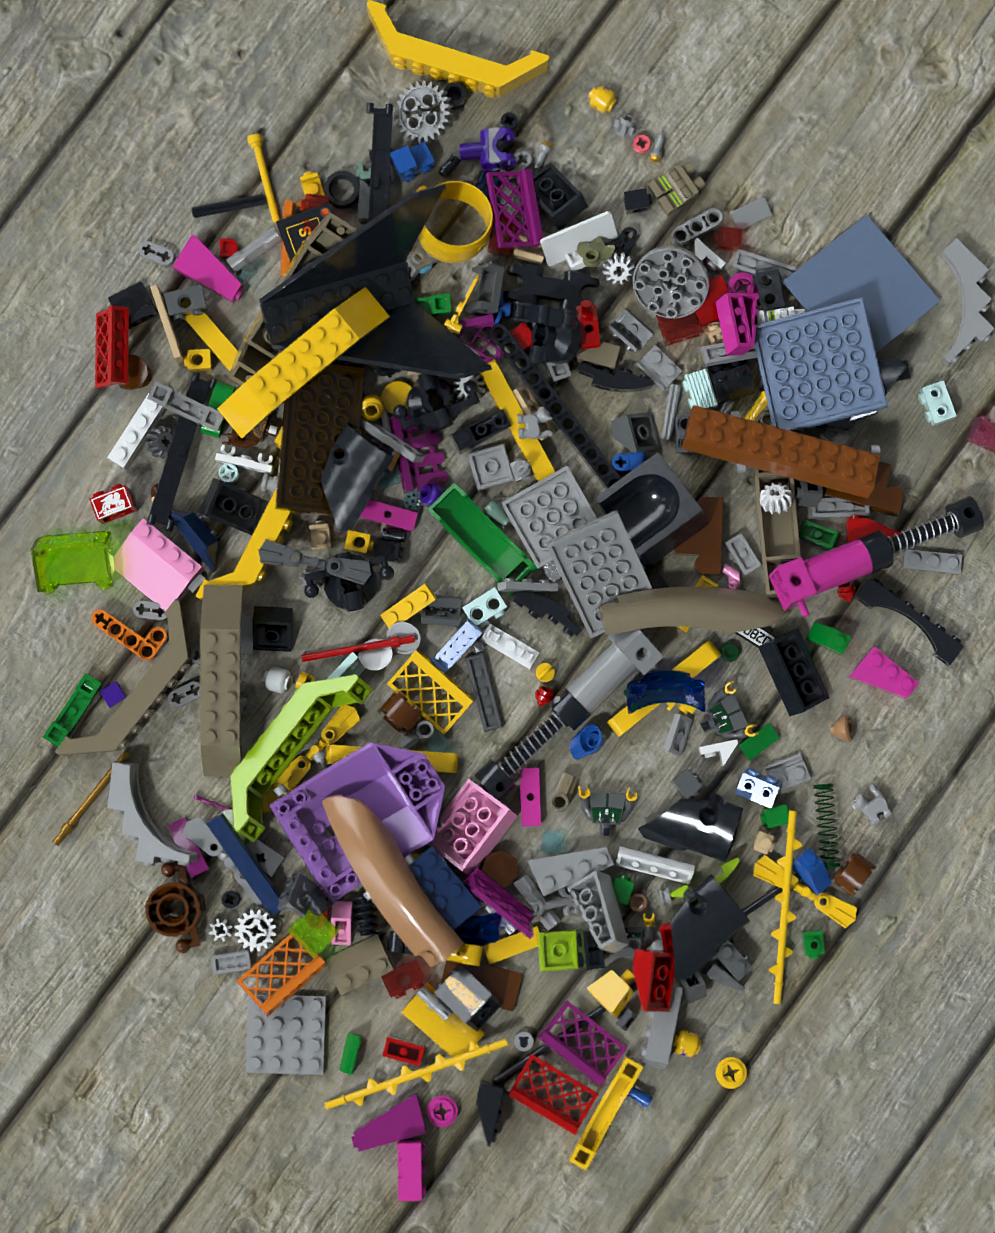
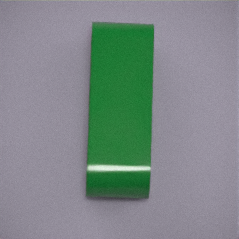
(220, 394)

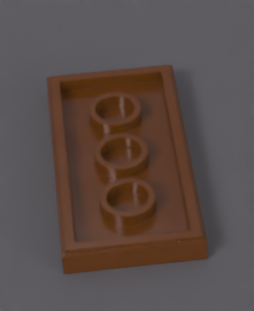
(499, 981)

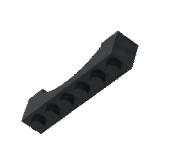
(875, 595)

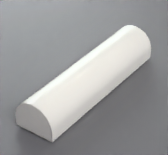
(654, 865)

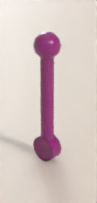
(211, 803)

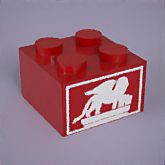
(113, 503)

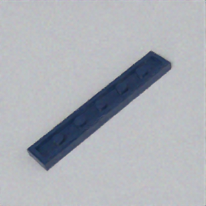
(245, 862)

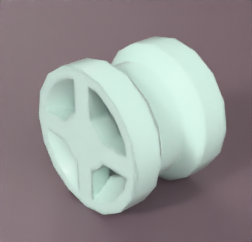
(227, 470)

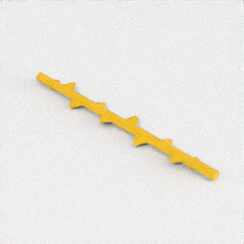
(784, 898)
(425, 1072)

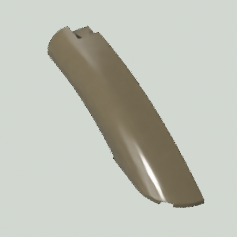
(777, 532)
(691, 607)

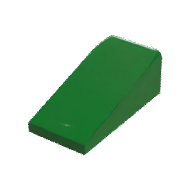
(819, 535)

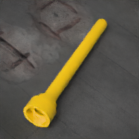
(255, 142)

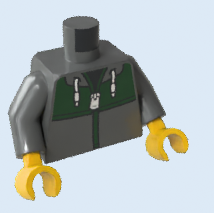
(726, 716)
(606, 808)
(637, 938)

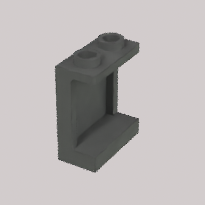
(489, 289)

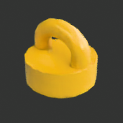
(545, 672)
(303, 677)

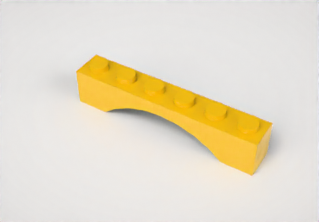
(605, 1112)

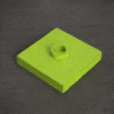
(557, 950)

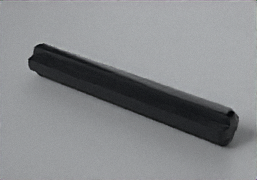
(227, 206)

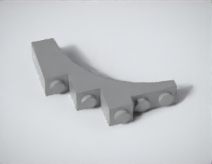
(968, 272)
(137, 824)

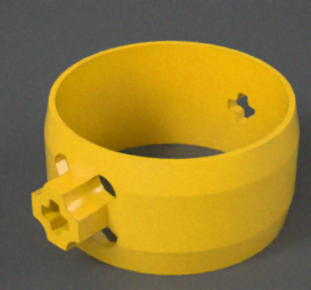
(459, 253)

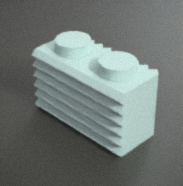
(700, 389)

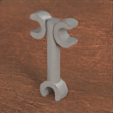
(566, 901)

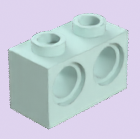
(481, 603)

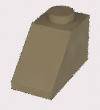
(601, 357)

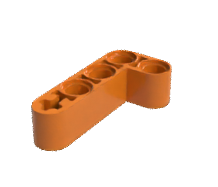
(126, 632)

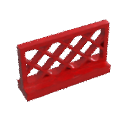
(117, 340)
(544, 1109)

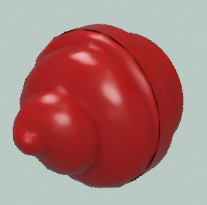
(846, 591)
(543, 695)

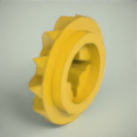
(739, 1076)

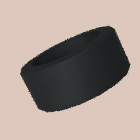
(337, 176)

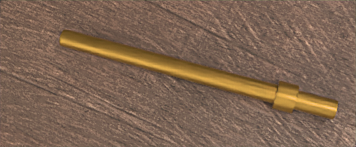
(68, 826)

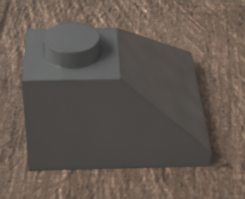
(636, 432)

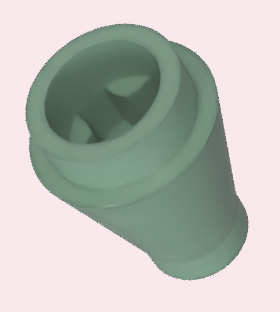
(496, 511)

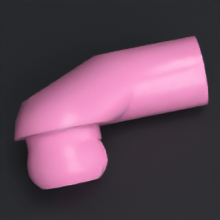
(733, 576)

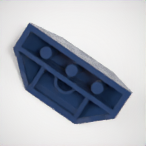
(198, 536)

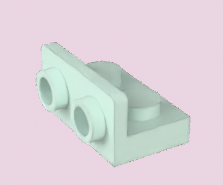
(348, 667)

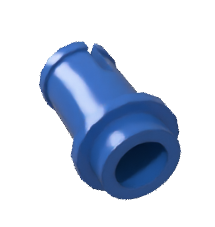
(640, 1097)

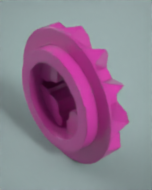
(744, 279)
(449, 1117)

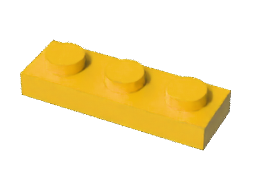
(409, 606)

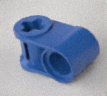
(630, 461)

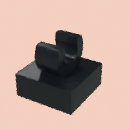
(626, 1019)

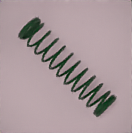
(829, 864)

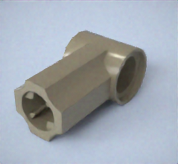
(564, 790)

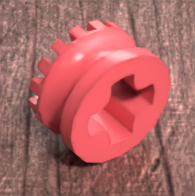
(644, 138)

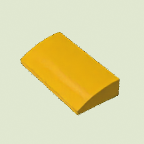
(450, 1035)

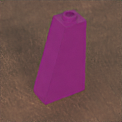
(393, 1125)

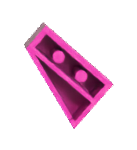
(737, 321)
(883, 674)
(411, 1170)

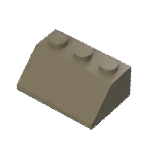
(359, 964)

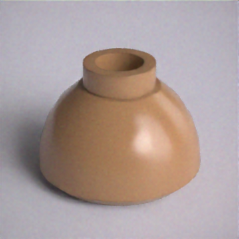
(843, 728)

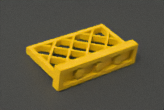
(441, 679)

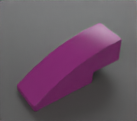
(197, 867)

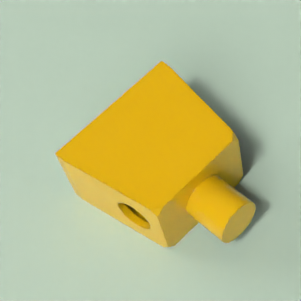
(613, 991)

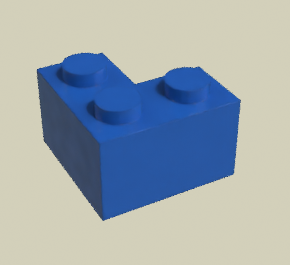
(412, 161)

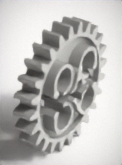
(426, 129)

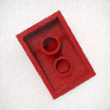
(654, 979)

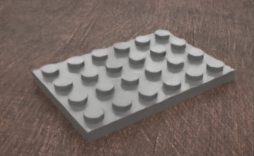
(598, 566)

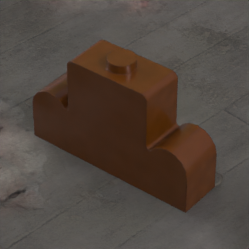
(880, 500)
(708, 541)

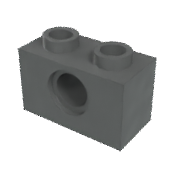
(175, 298)

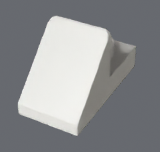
(708, 255)
(725, 750)

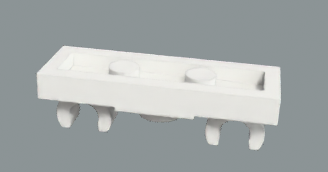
(245, 461)
(509, 646)

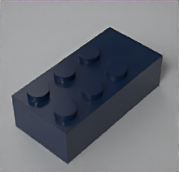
(444, 887)

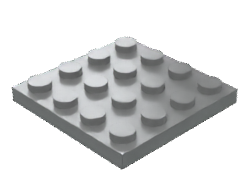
(547, 512)
(289, 1038)

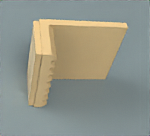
(532, 255)

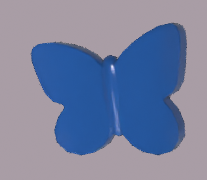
(503, 309)

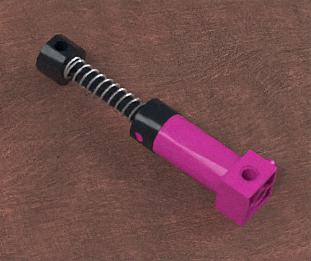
(802, 579)

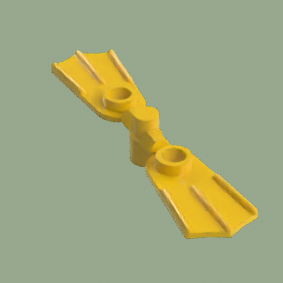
(453, 325)
(340, 723)
(836, 909)

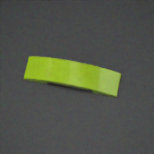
(727, 868)

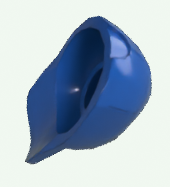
(587, 741)

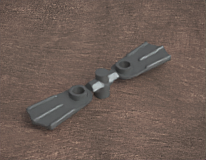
(349, 569)

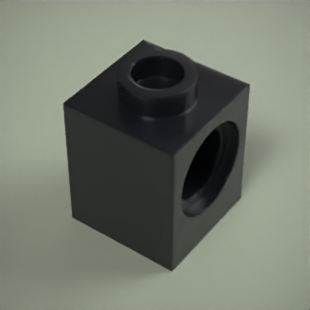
(637, 201)

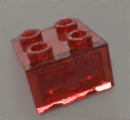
(679, 329)

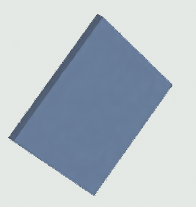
(867, 267)
(819, 366)

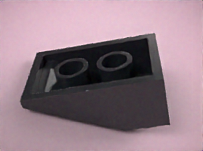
(557, 196)
(233, 506)

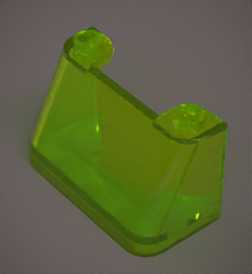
(73, 560)

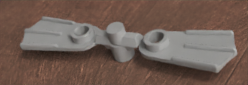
(201, 835)

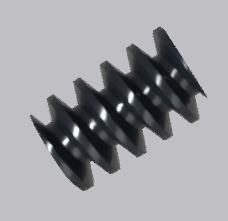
(365, 916)

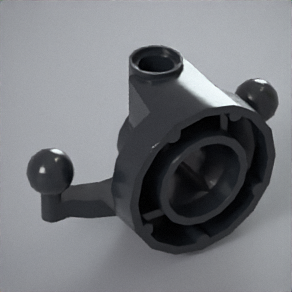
(422, 413)
(336, 593)

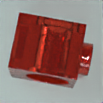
(728, 238)

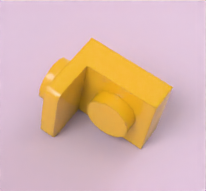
(311, 183)
(682, 707)

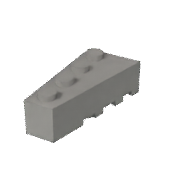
(564, 869)
(600, 909)
(660, 1034)

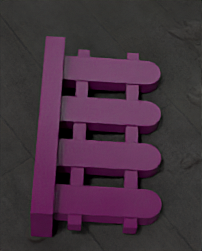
(432, 459)

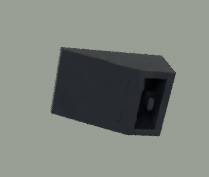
(488, 1103)

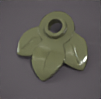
(595, 252)

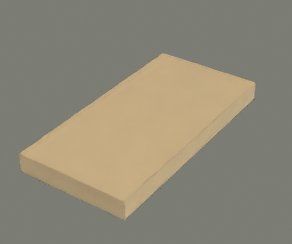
(167, 323)

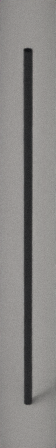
(600, 1010)

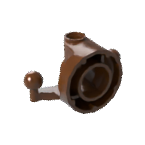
(176, 925)

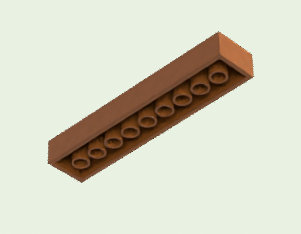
(781, 451)

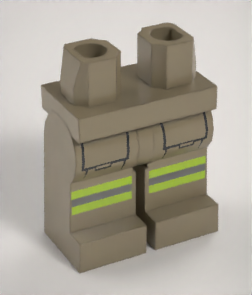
(675, 188)

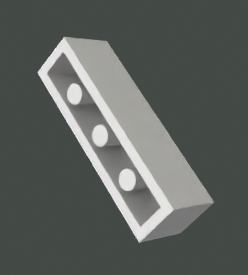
(135, 432)

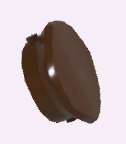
(138, 373)
(501, 867)

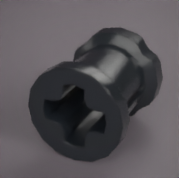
(512, 118)
(229, 905)

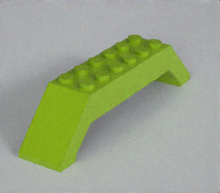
(283, 742)

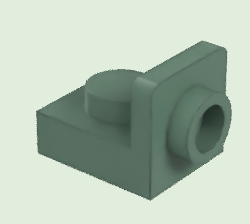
(363, 175)

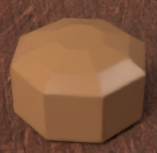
(638, 902)

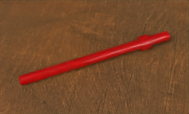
(394, 642)

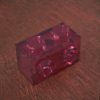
(982, 433)

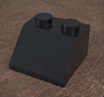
(272, 628)

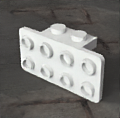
(564, 243)

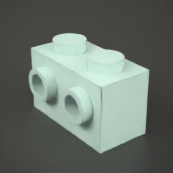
(937, 403)

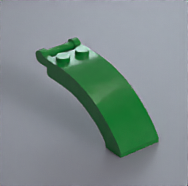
(479, 535)

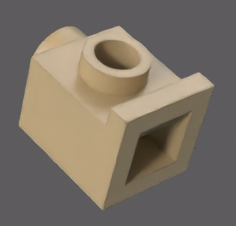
(763, 843)

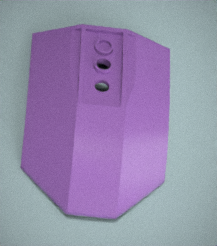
(389, 780)

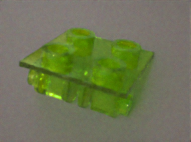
(313, 933)

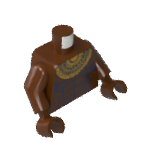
(254, 437)

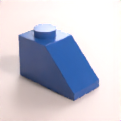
(812, 871)

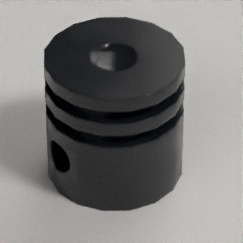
(457, 94)
(318, 901)

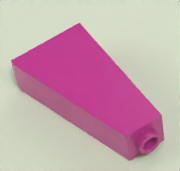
(206, 270)

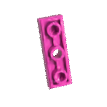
(400, 517)
(530, 809)

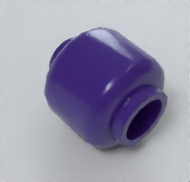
(430, 494)

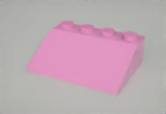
(155, 565)
(480, 827)

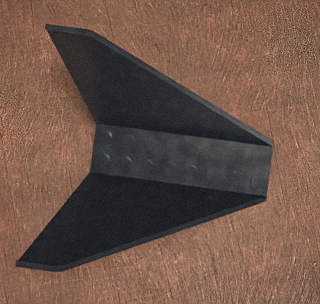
(374, 260)

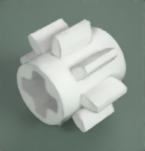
(215, 931)

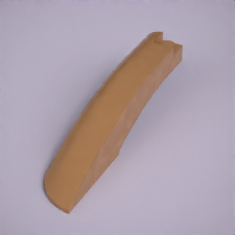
(389, 880)

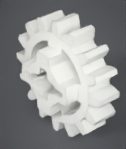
(254, 939)

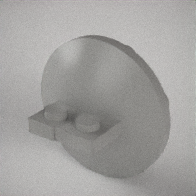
(671, 282)

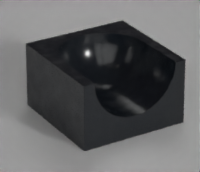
(653, 509)

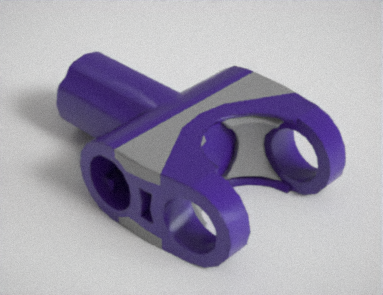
(488, 149)

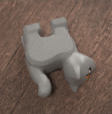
(532, 427)
(872, 808)

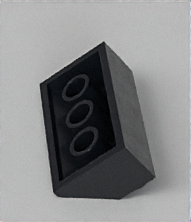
(793, 672)

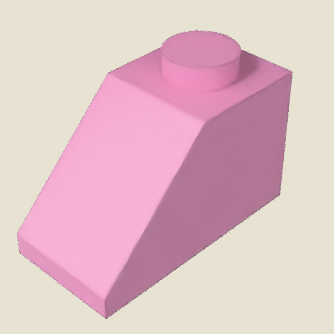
(342, 921)

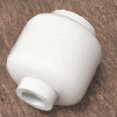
(278, 680)

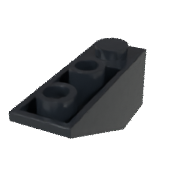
(480, 431)

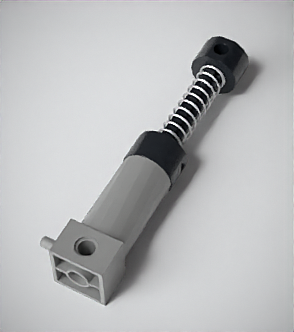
(576, 702)

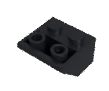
(731, 380)

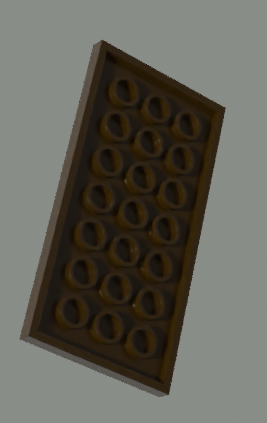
(309, 429)

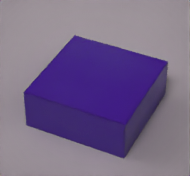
(112, 694)

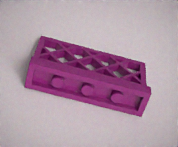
(526, 192)
(476, 323)
(501, 901)
(573, 1057)

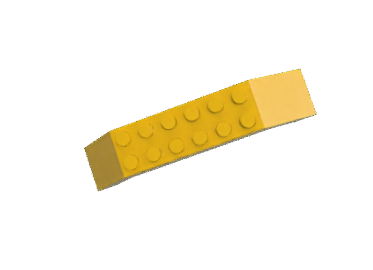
(450, 64)
(302, 361)
(270, 527)

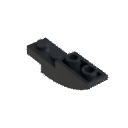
(620, 382)
(540, 606)

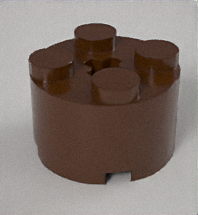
(400, 713)
(854, 874)

